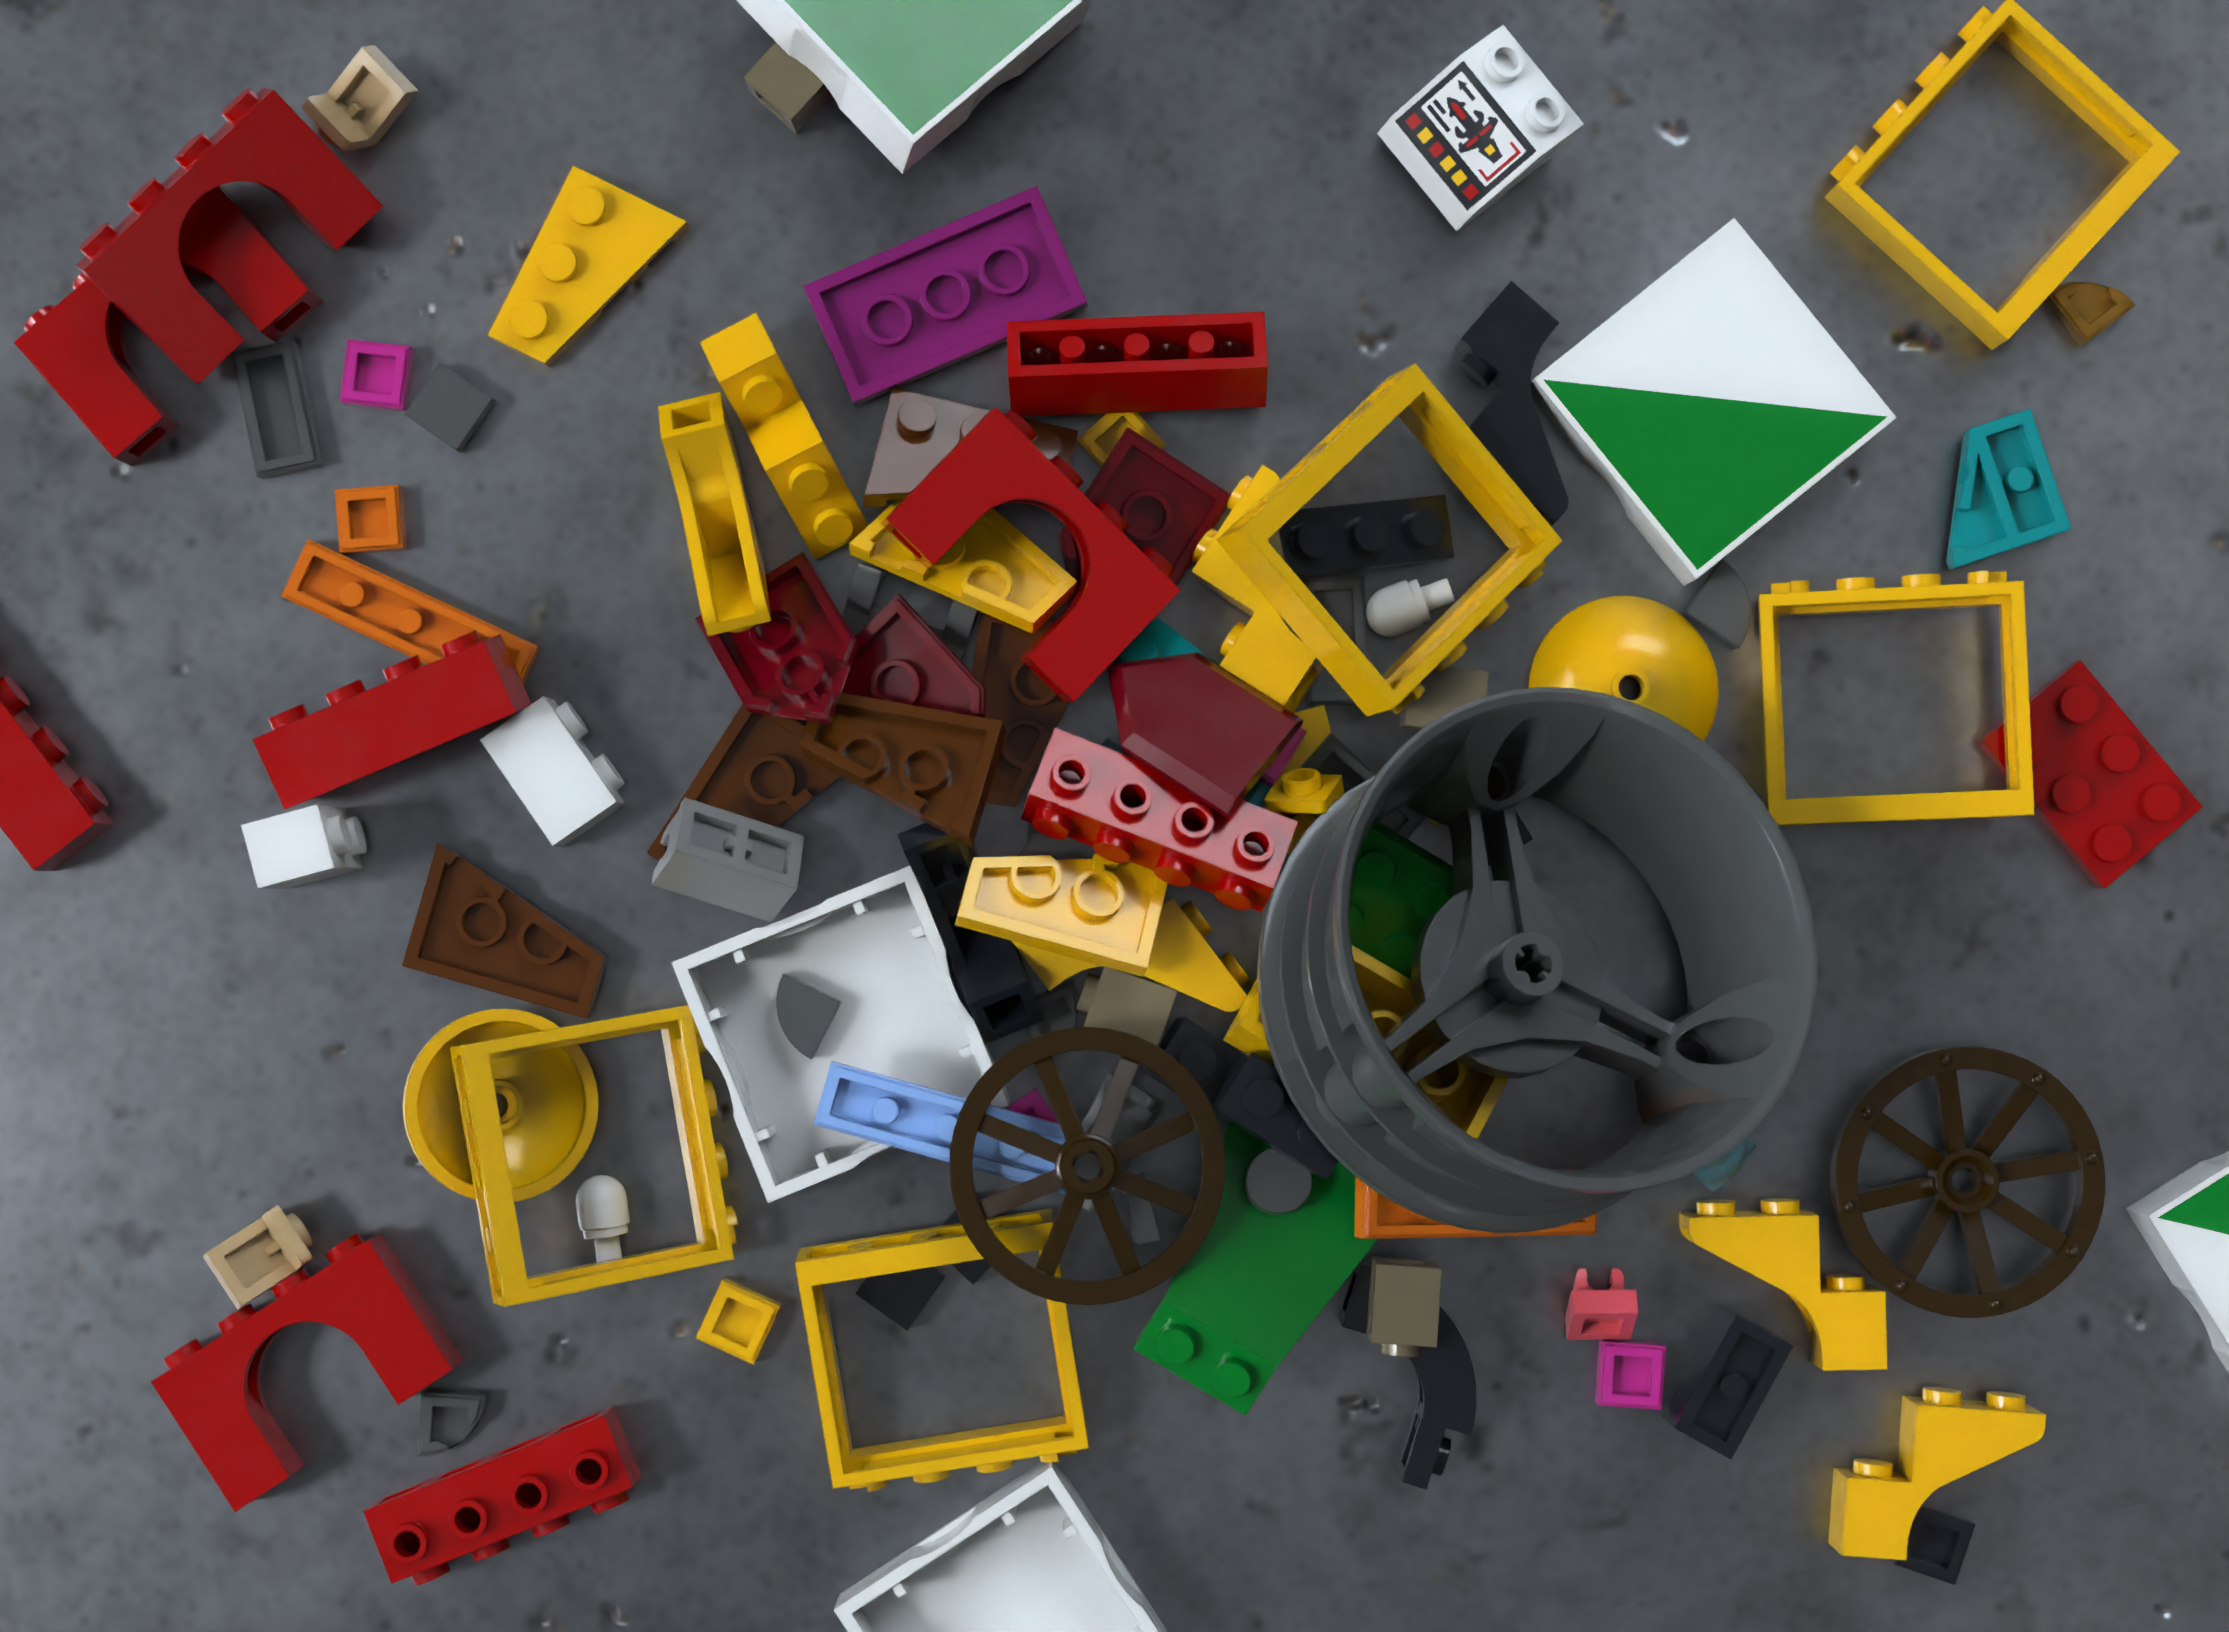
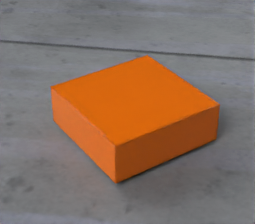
(371, 519)

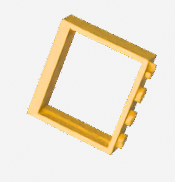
(2075, 86)
(1477, 477)
(1916, 593)
(702, 1158)
(933, 1456)

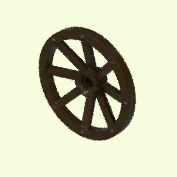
(1985, 1176)
(1200, 1210)

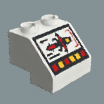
(1480, 127)

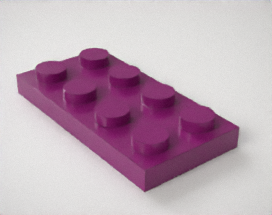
(944, 295)

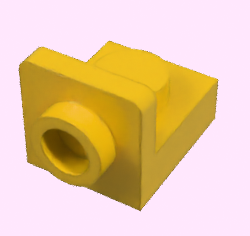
(1303, 797)

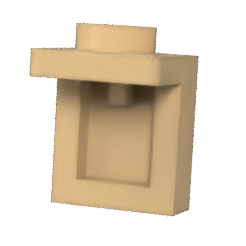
(361, 101)
(260, 1256)

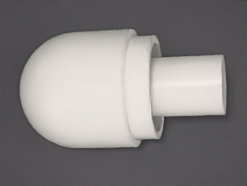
(1405, 606)
(603, 1214)

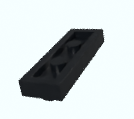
(1365, 536)

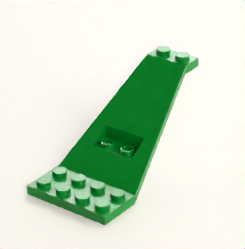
(1266, 1275)

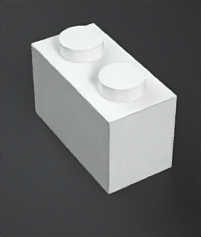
(554, 769)
(304, 846)

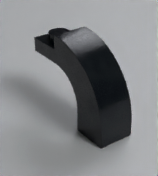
(985, 965)
(1444, 1387)

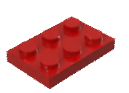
(2096, 776)

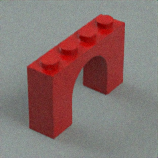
(140, 258)
(82, 338)
(1118, 582)
(218, 1387)

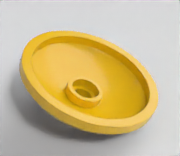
(1634, 639)
(545, 1115)

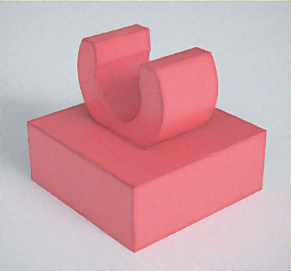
(1601, 1313)

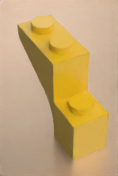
(784, 436)
(715, 514)
(1265, 649)
(1177, 959)
(1783, 1248)
(1937, 1444)

